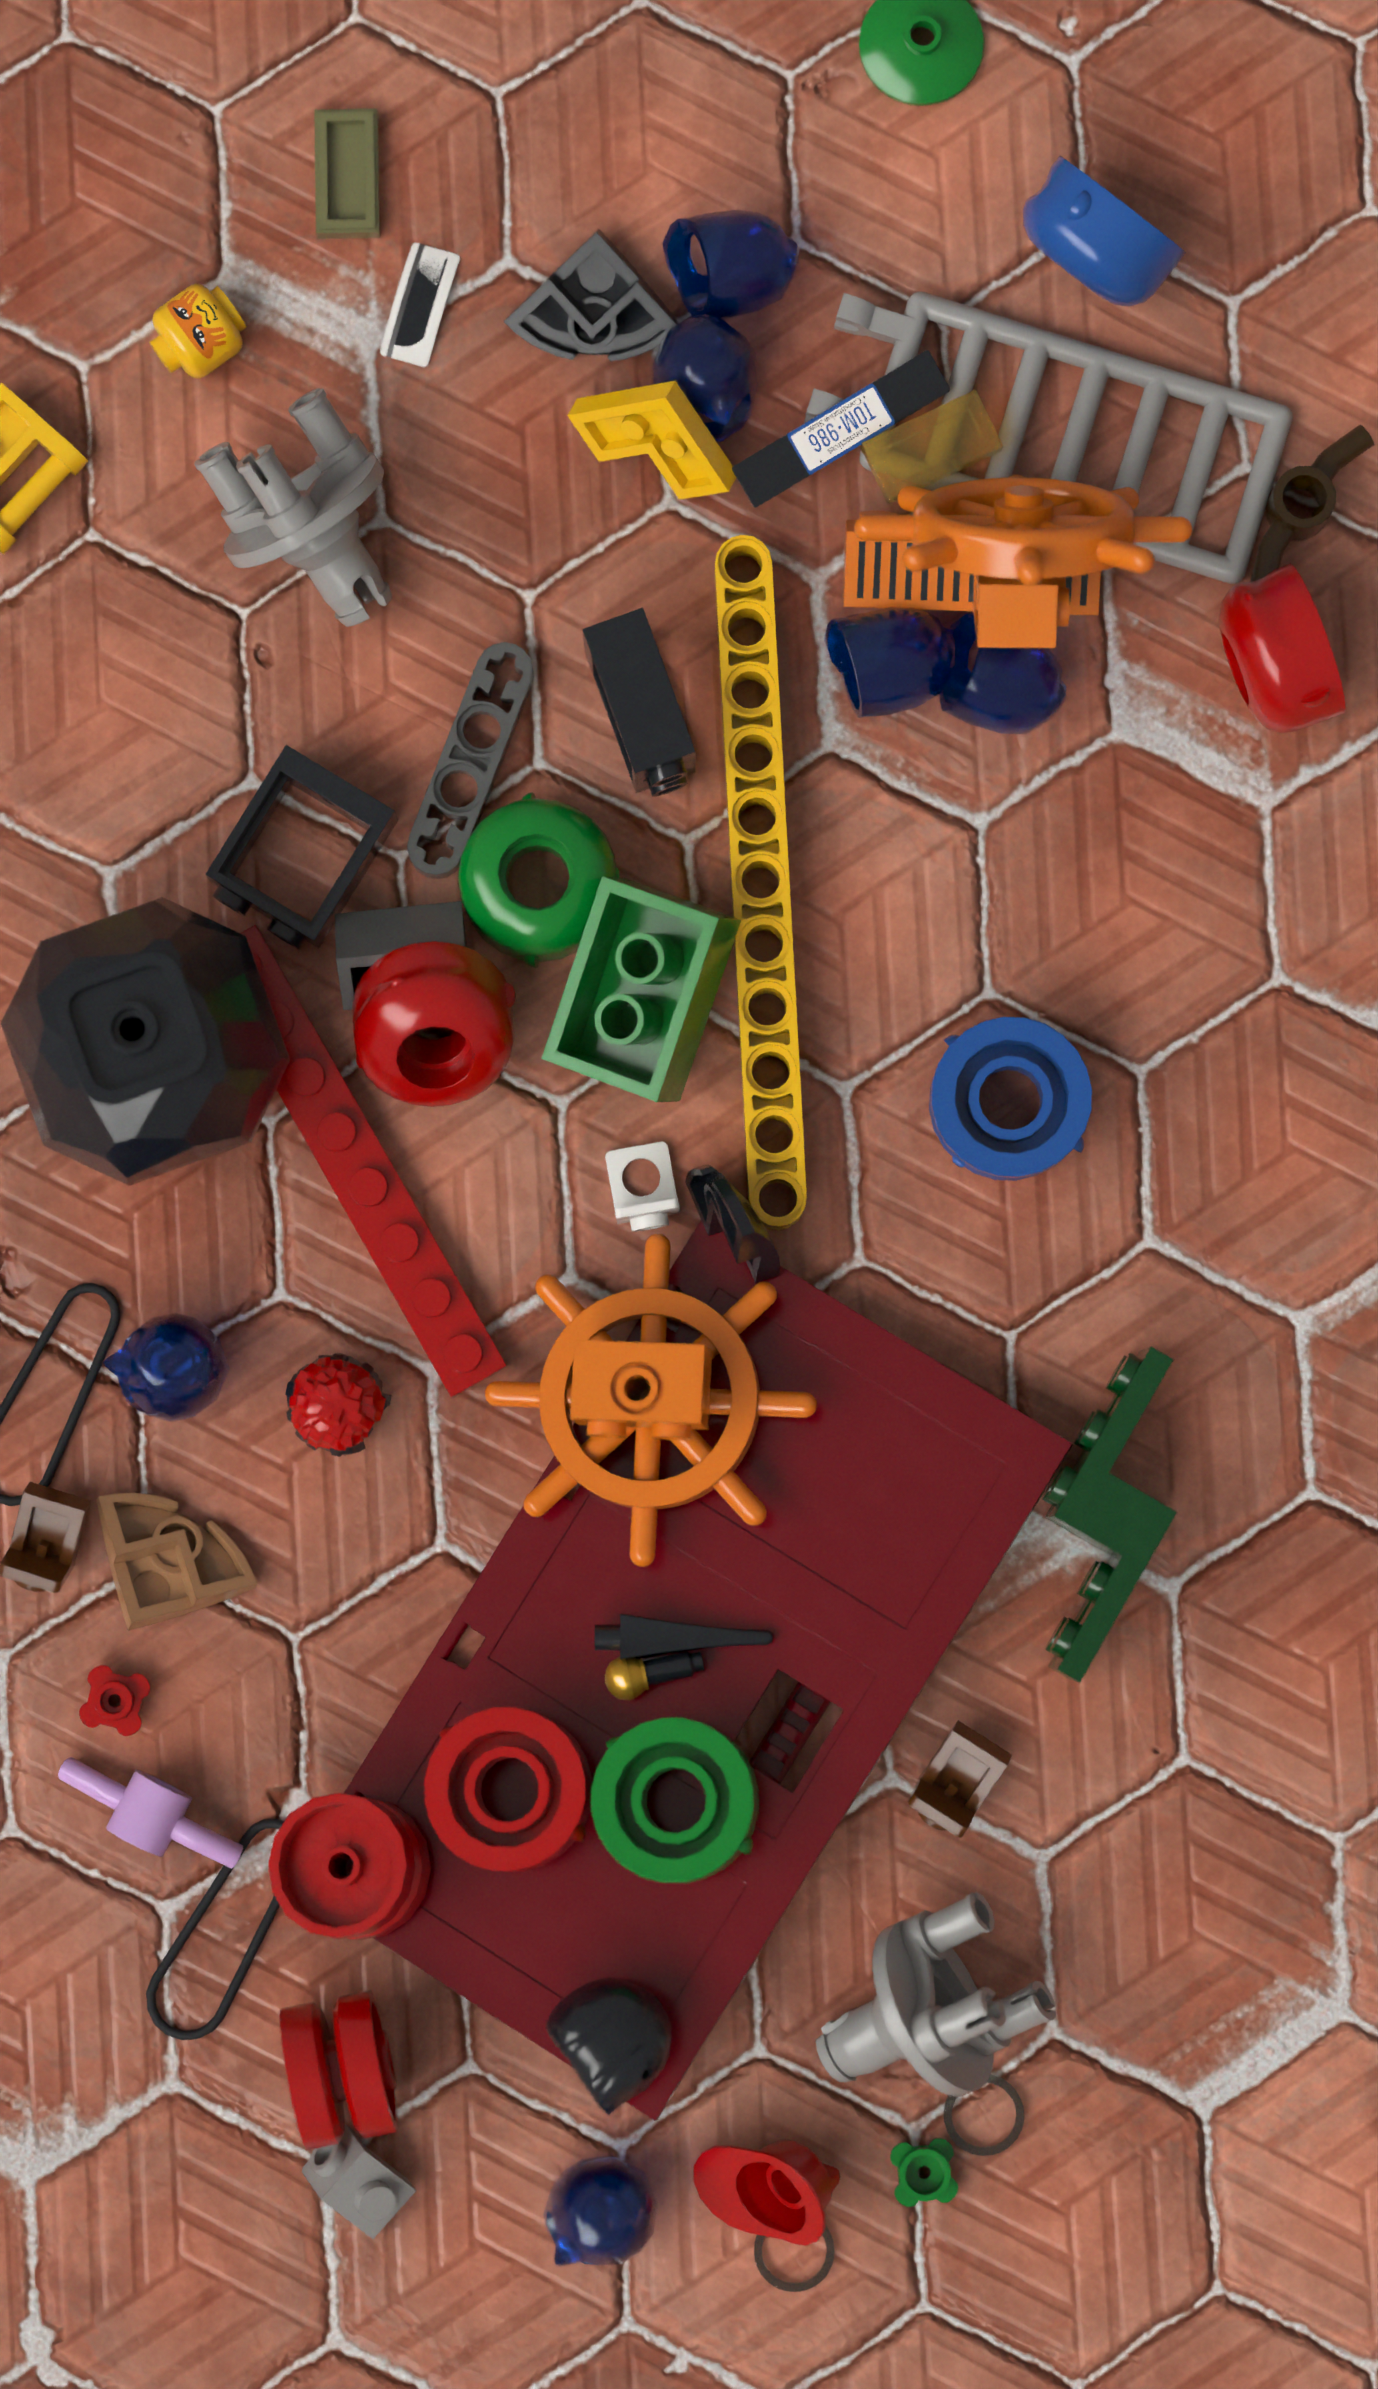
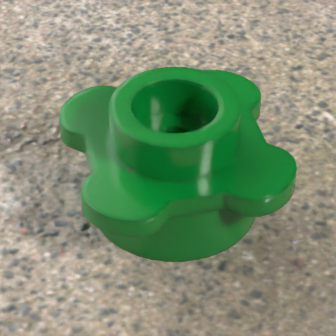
(937, 2185)

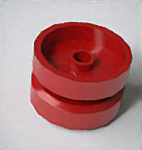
(312, 1857)
(329, 2071)

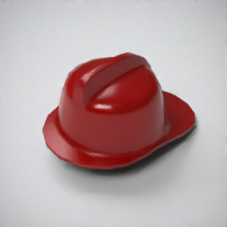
(767, 2190)

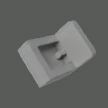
(357, 2183)

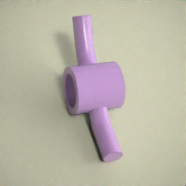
(149, 1813)

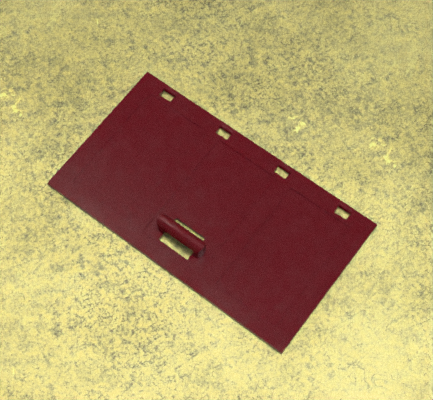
(863, 1571)

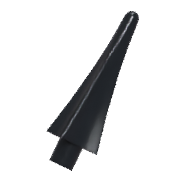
(652, 1637)

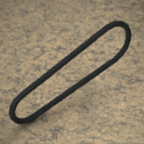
(87, 1385)
(186, 1932)

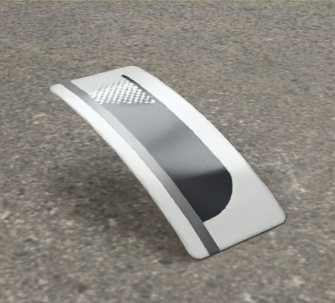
(419, 304)

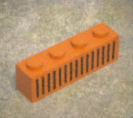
(878, 579)

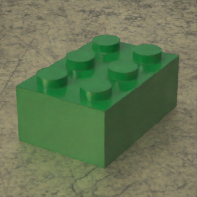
(641, 989)

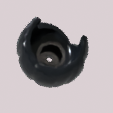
(612, 2038)

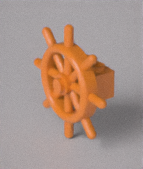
(1022, 545)
(652, 1390)

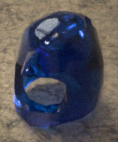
(745, 260)
(713, 370)
(891, 658)
(1007, 687)
(170, 1367)
(600, 2212)

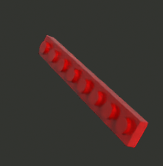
(375, 1193)

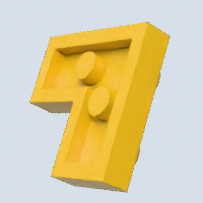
(660, 424)

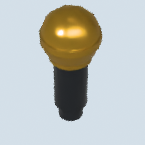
(633, 1676)

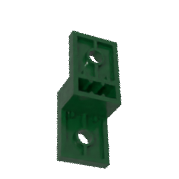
(1107, 1513)

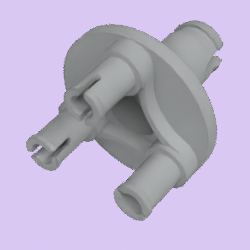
(305, 517)
(931, 2007)

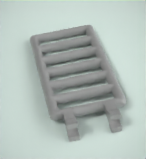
(906, 333)

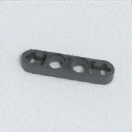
(462, 757)

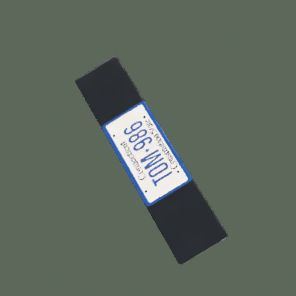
(841, 428)

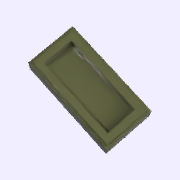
(347, 173)

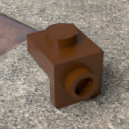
(45, 1538)
(958, 1780)

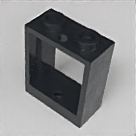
(640, 703)
(333, 792)

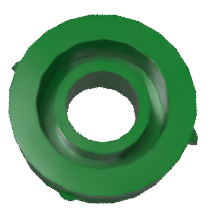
(495, 846)
(622, 1791)

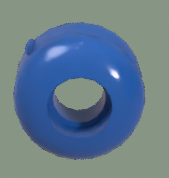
(1098, 237)
(1013, 1046)

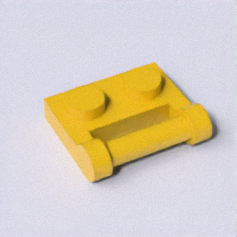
(19, 435)

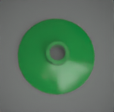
(918, 72)

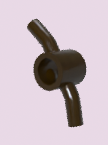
(1318, 482)

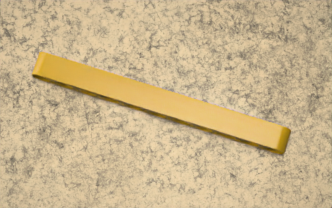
(765, 851)

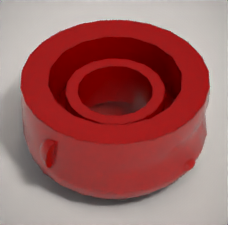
(1280, 652)
(433, 988)
(456, 1780)

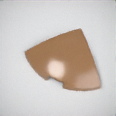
(166, 1560)

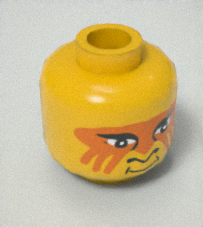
(197, 331)

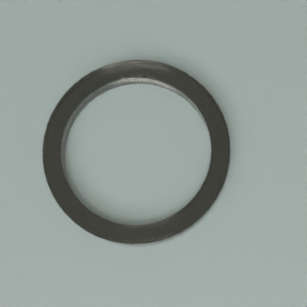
(999, 2147)
(795, 2286)

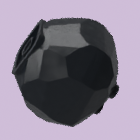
(145, 1041)

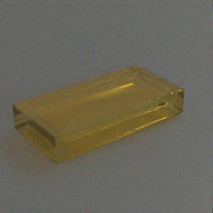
(932, 446)

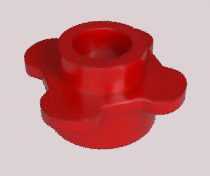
(98, 1709)

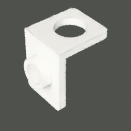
(643, 1211)

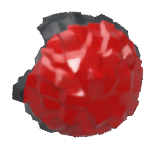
(335, 1403)

